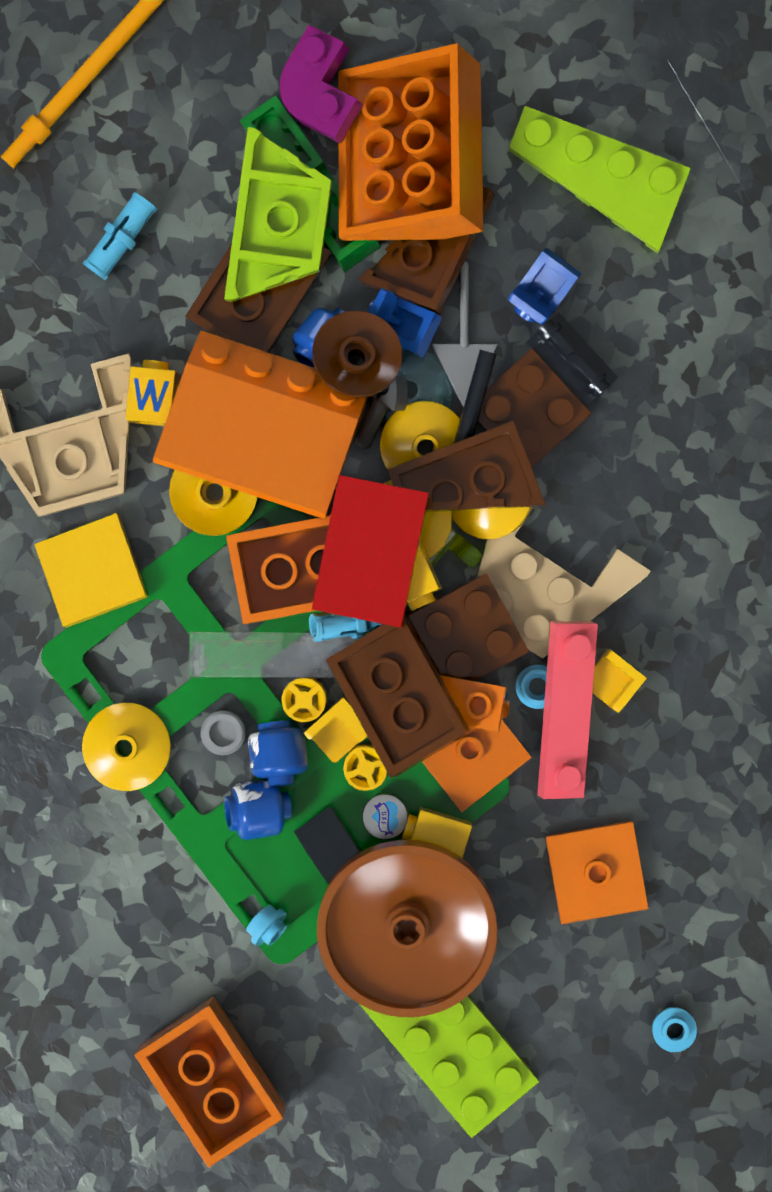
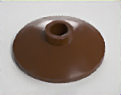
(361, 335)

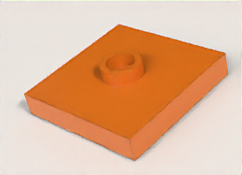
(476, 763)
(596, 872)

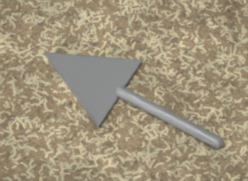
(460, 359)

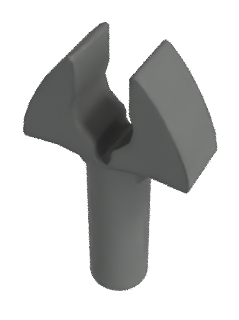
(395, 399)

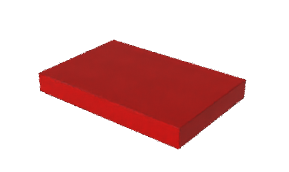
(370, 551)

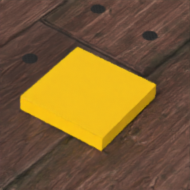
(91, 570)

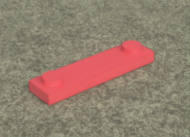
(567, 709)

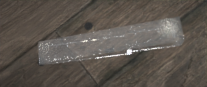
(263, 654)

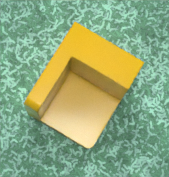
(615, 680)
(337, 730)

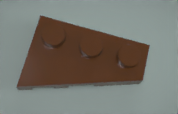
(423, 269)
(474, 474)

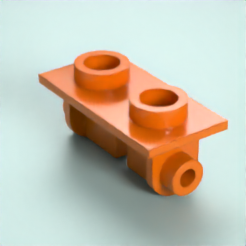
(479, 702)

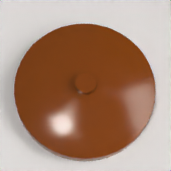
(407, 928)

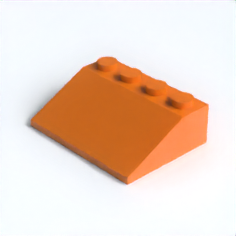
(413, 149)
(259, 425)

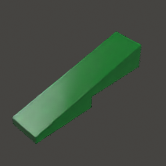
(281, 129)

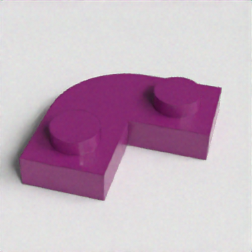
(307, 88)

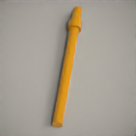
(38, 128)

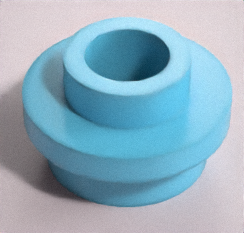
(522, 686)
(267, 926)
(664, 1020)

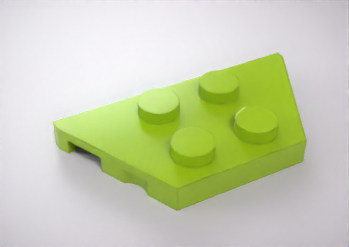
(276, 219)

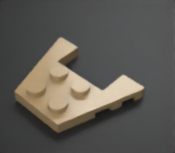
(75, 457)
(543, 592)

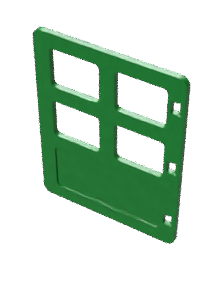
(268, 867)

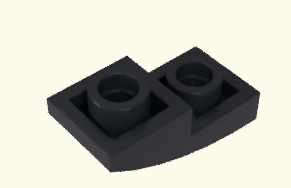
(327, 842)

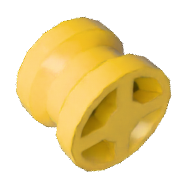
(299, 703)
(361, 777)

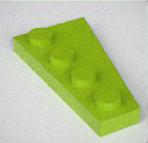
(611, 176)

